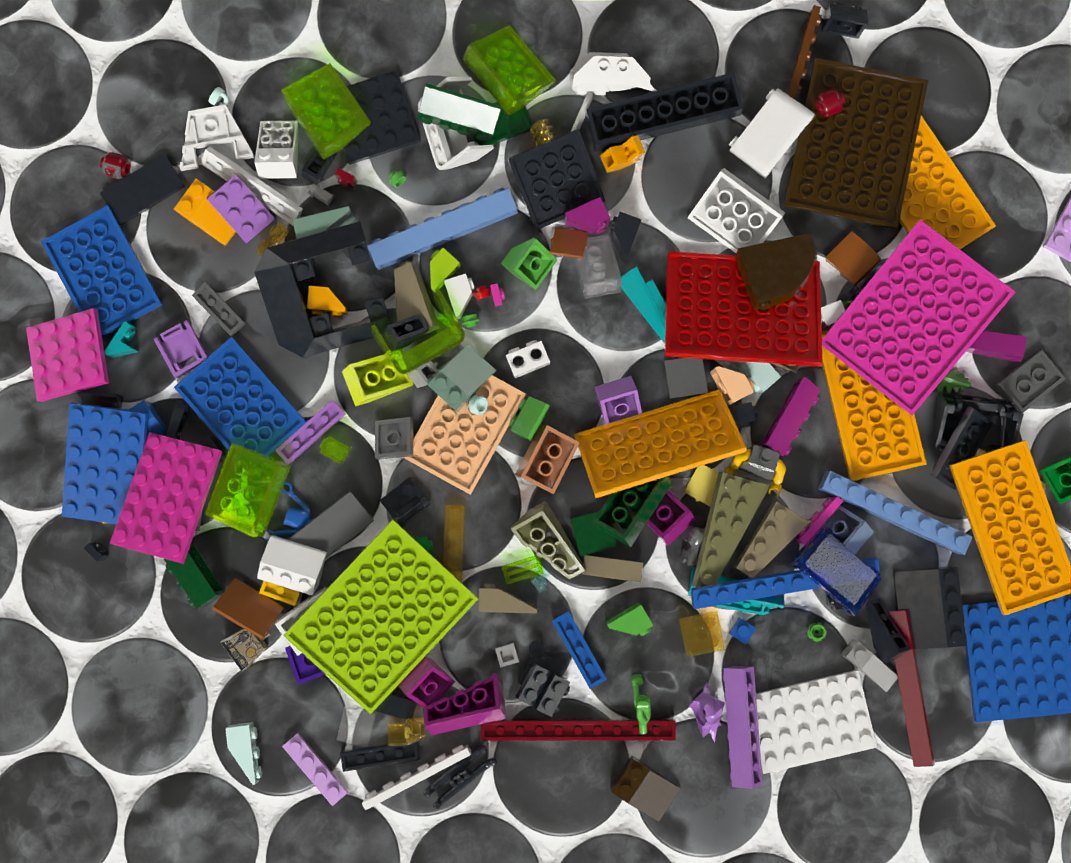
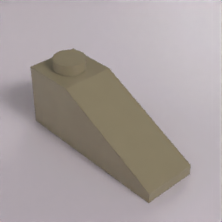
(498, 600)

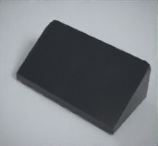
(101, 399)

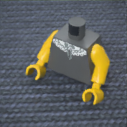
(762, 463)

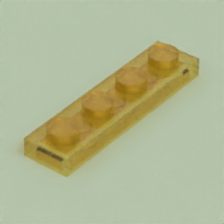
(454, 540)

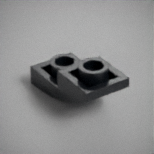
(397, 707)

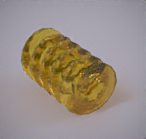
(542, 131)

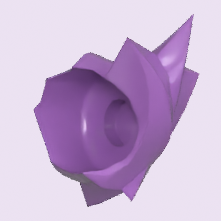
(707, 712)

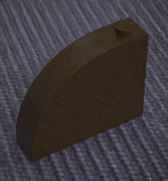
(776, 269)

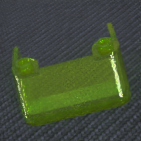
(448, 337)

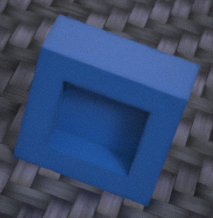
(742, 630)

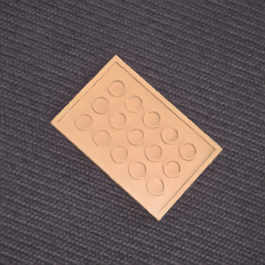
(463, 443)

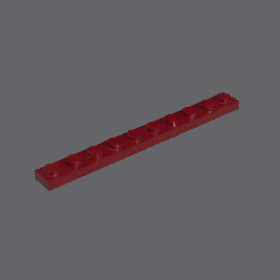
(577, 730)

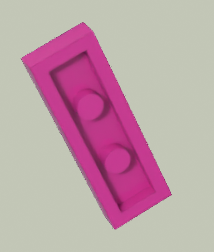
(819, 519)

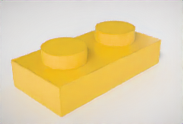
(280, 593)

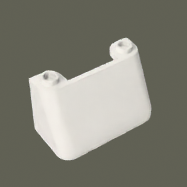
(771, 132)

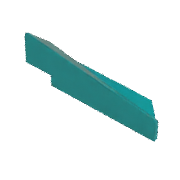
(646, 299)
(756, 606)

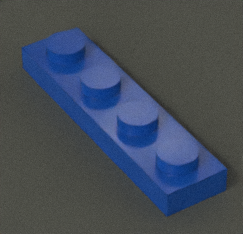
(579, 649)

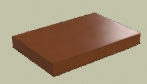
(248, 608)

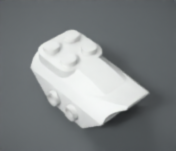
(606, 73)

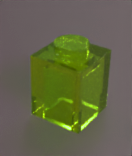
(334, 449)

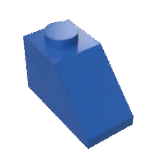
(155, 423)

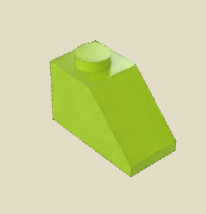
(442, 267)

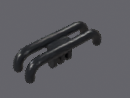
(459, 776)

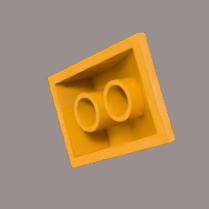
(201, 213)

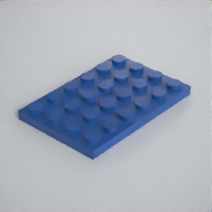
(102, 270)
(239, 401)
(101, 460)

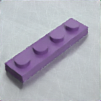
(310, 432)

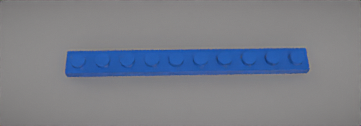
(757, 587)

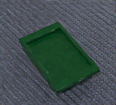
(508, 126)

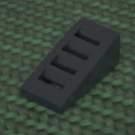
(312, 173)

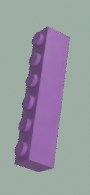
(742, 727)

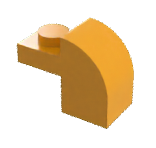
(623, 155)

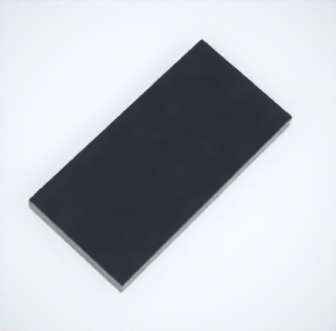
(142, 189)

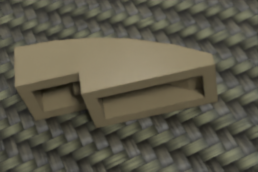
(613, 568)

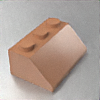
(547, 458)

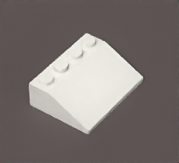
(735, 213)

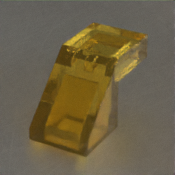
(406, 733)

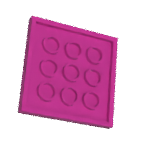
(67, 355)

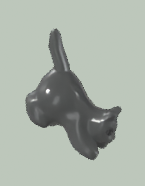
(693, 537)

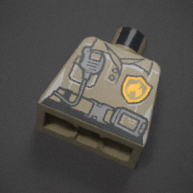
(244, 648)

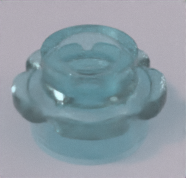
(539, 583)

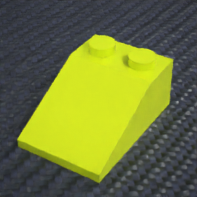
(374, 379)

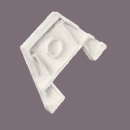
(210, 128)

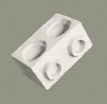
(529, 363)

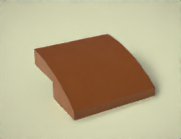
(853, 258)

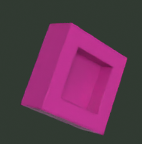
(498, 294)

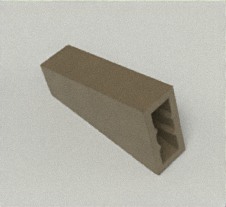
(413, 296)

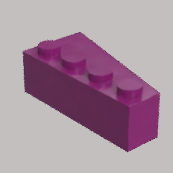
(467, 708)

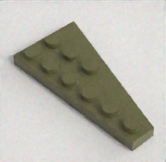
(730, 513)

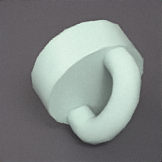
(216, 97)
(478, 405)

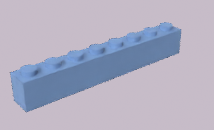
(442, 228)
(895, 513)

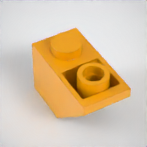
(323, 300)

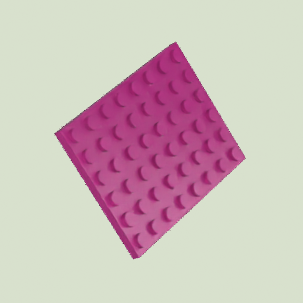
(916, 317)

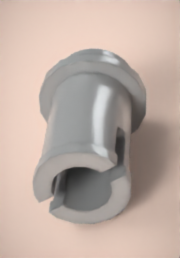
(320, 194)

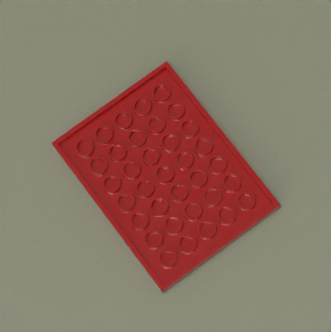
(715, 319)

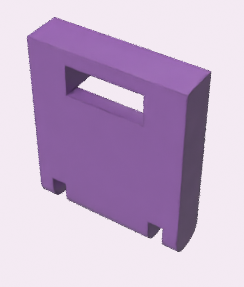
(180, 346)

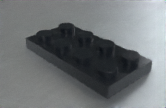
(962, 445)

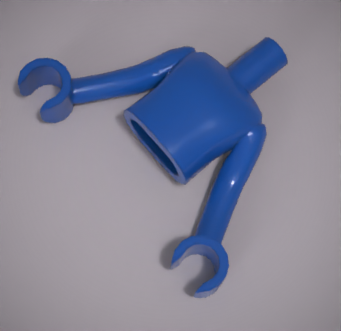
(295, 517)

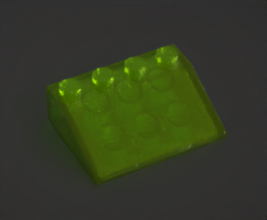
(508, 69)
(325, 110)
(247, 490)

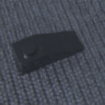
(885, 634)

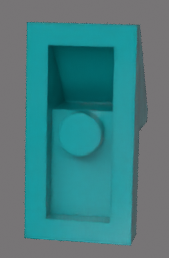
(119, 345)

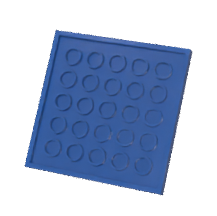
(1019, 660)

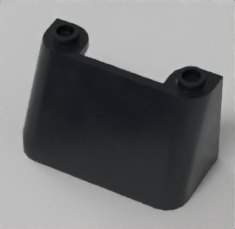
(1003, 414)

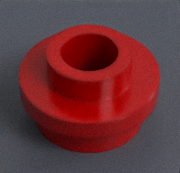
(482, 292)

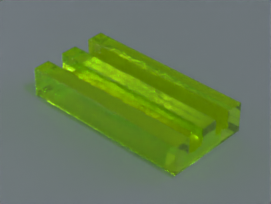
(507, 574)

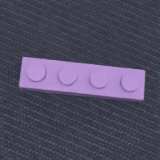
(315, 769)

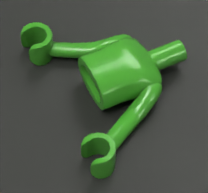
(642, 704)

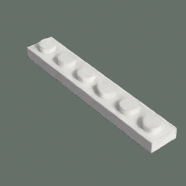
(266, 195)
(408, 779)

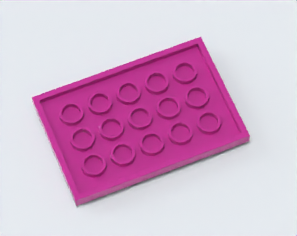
(166, 497)

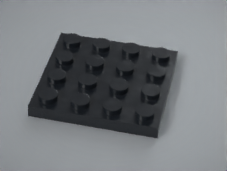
(390, 118)
(555, 178)

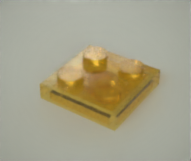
(701, 634)

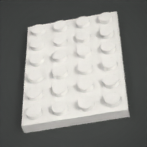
(813, 721)

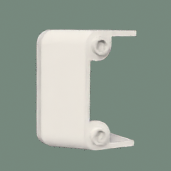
(449, 146)

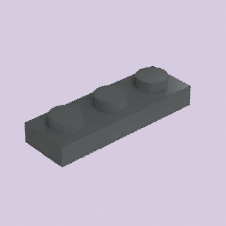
(218, 309)

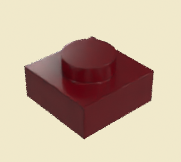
(345, 178)

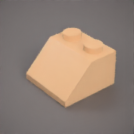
(732, 384)

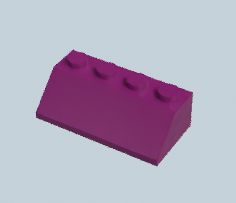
(790, 417)

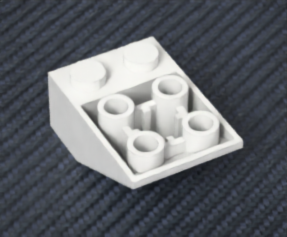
(277, 149)

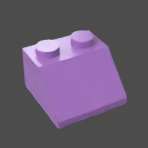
(618, 399)

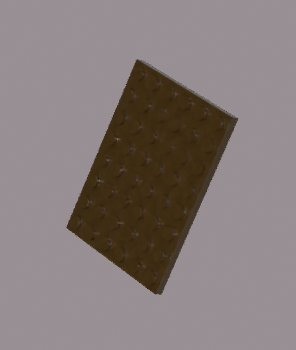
(861, 157)

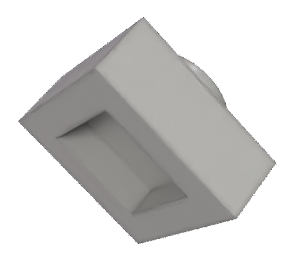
(507, 655)

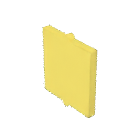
(702, 484)

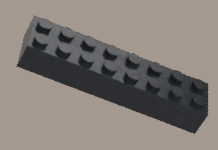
(664, 111)

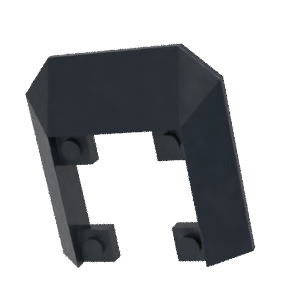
(291, 262)

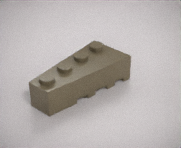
(773, 533)

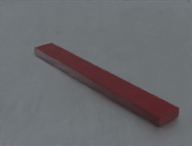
(912, 696)

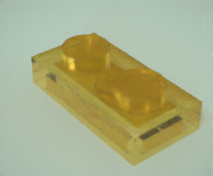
(276, 235)

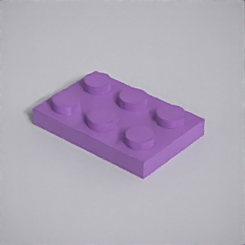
(240, 208)

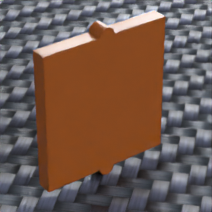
(569, 243)

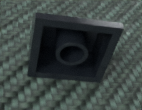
(845, 20)
(623, 233)

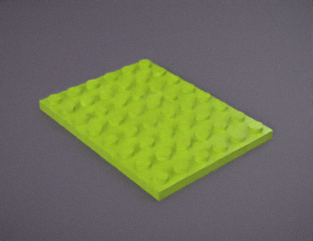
(381, 616)

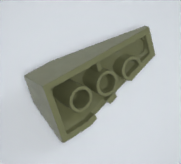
(544, 535)

